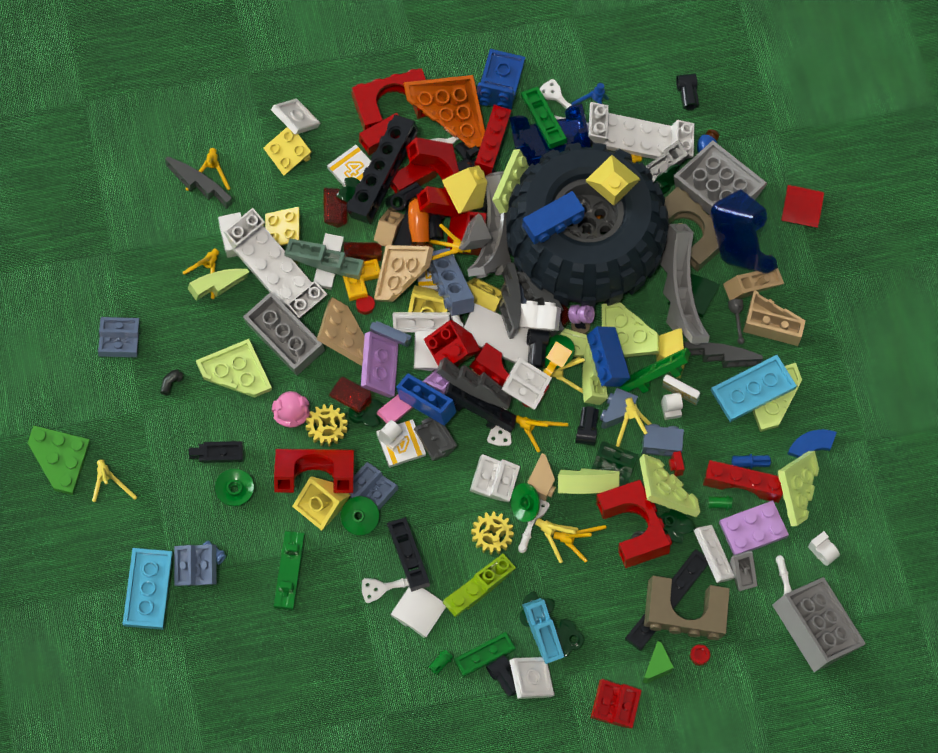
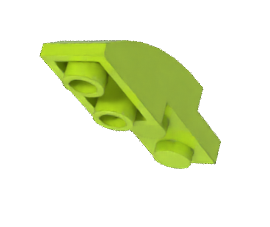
(479, 585)

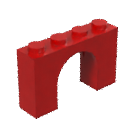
(367, 95)
(442, 159)
(406, 176)
(295, 461)
(633, 499)

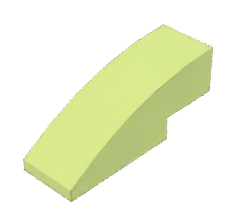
(217, 282)
(592, 390)
(587, 481)

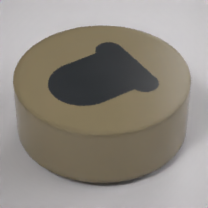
(581, 327)

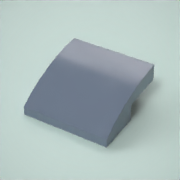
(391, 333)
(118, 337)
(373, 485)
(195, 565)

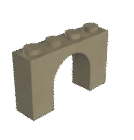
(682, 206)
(661, 615)

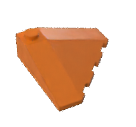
(450, 103)

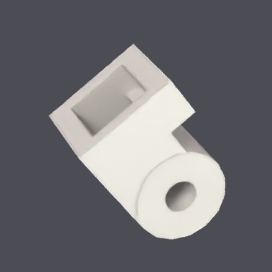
(672, 406)
(391, 435)
(824, 549)

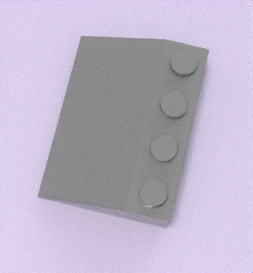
(716, 175)
(818, 624)

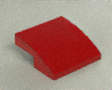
(802, 206)
(616, 703)

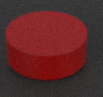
(365, 305)
(700, 655)

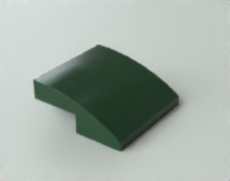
(703, 293)
(615, 459)

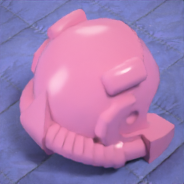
(290, 409)

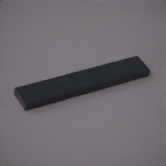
(681, 583)

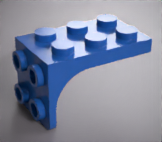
(500, 79)

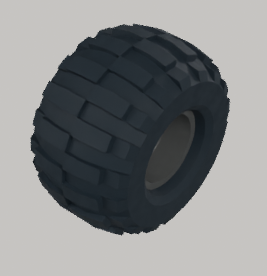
(588, 265)

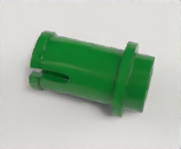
(720, 502)
(440, 662)

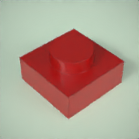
(676, 464)

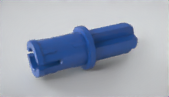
(751, 461)

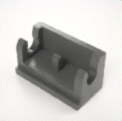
(435, 438)

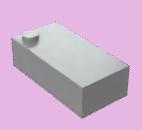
(284, 333)

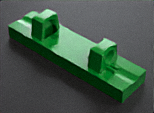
(544, 117)
(668, 364)
(289, 570)

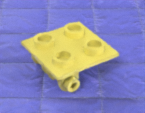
(287, 150)
(283, 225)

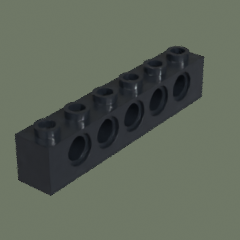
(383, 178)

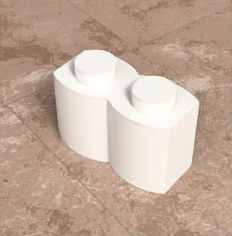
(540, 316)

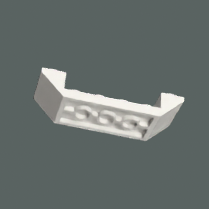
(637, 135)
(271, 266)

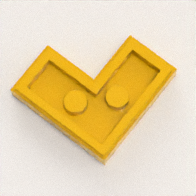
(355, 287)

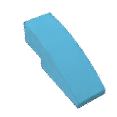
(543, 630)

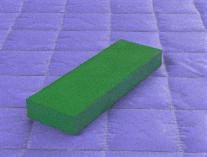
(484, 654)

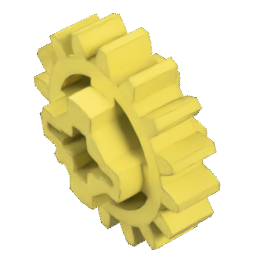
(326, 416)
(484, 536)

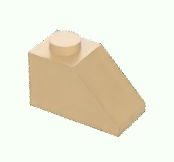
(388, 227)
(542, 478)

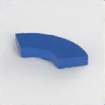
(812, 441)

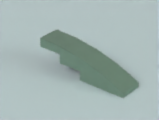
(320, 257)

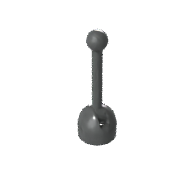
(736, 307)

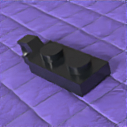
(218, 452)

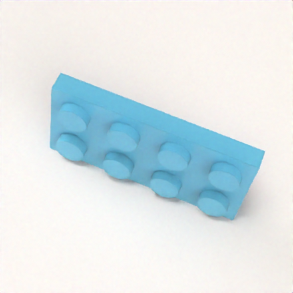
(753, 388)
(147, 588)

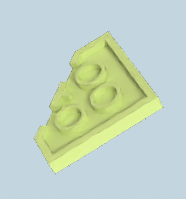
(633, 333)
(236, 369)
(772, 413)
(797, 486)
(666, 488)

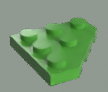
(59, 456)

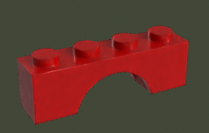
(492, 138)
(490, 362)
(723, 476)

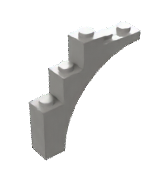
(495, 253)
(678, 286)

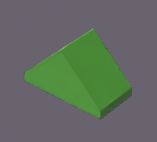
(659, 664)

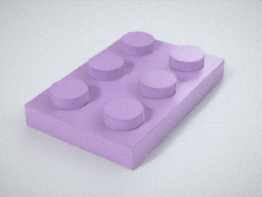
(379, 364)
(753, 528)

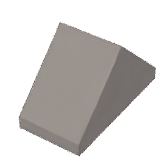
(476, 234)
(744, 570)

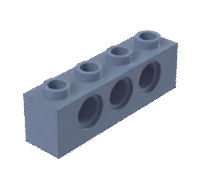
(451, 284)

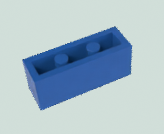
(553, 218)
(608, 356)
(426, 399)

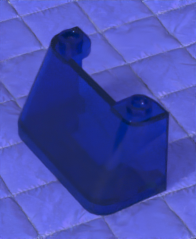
(532, 143)
(735, 228)

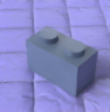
(662, 440)

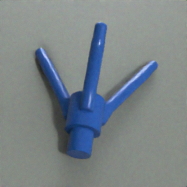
(596, 94)

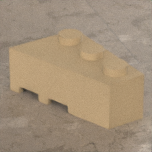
(772, 321)

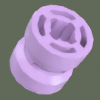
(581, 314)

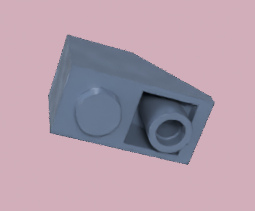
(616, 409)

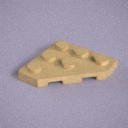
(400, 269)
(341, 331)

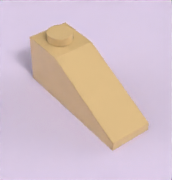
(744, 285)

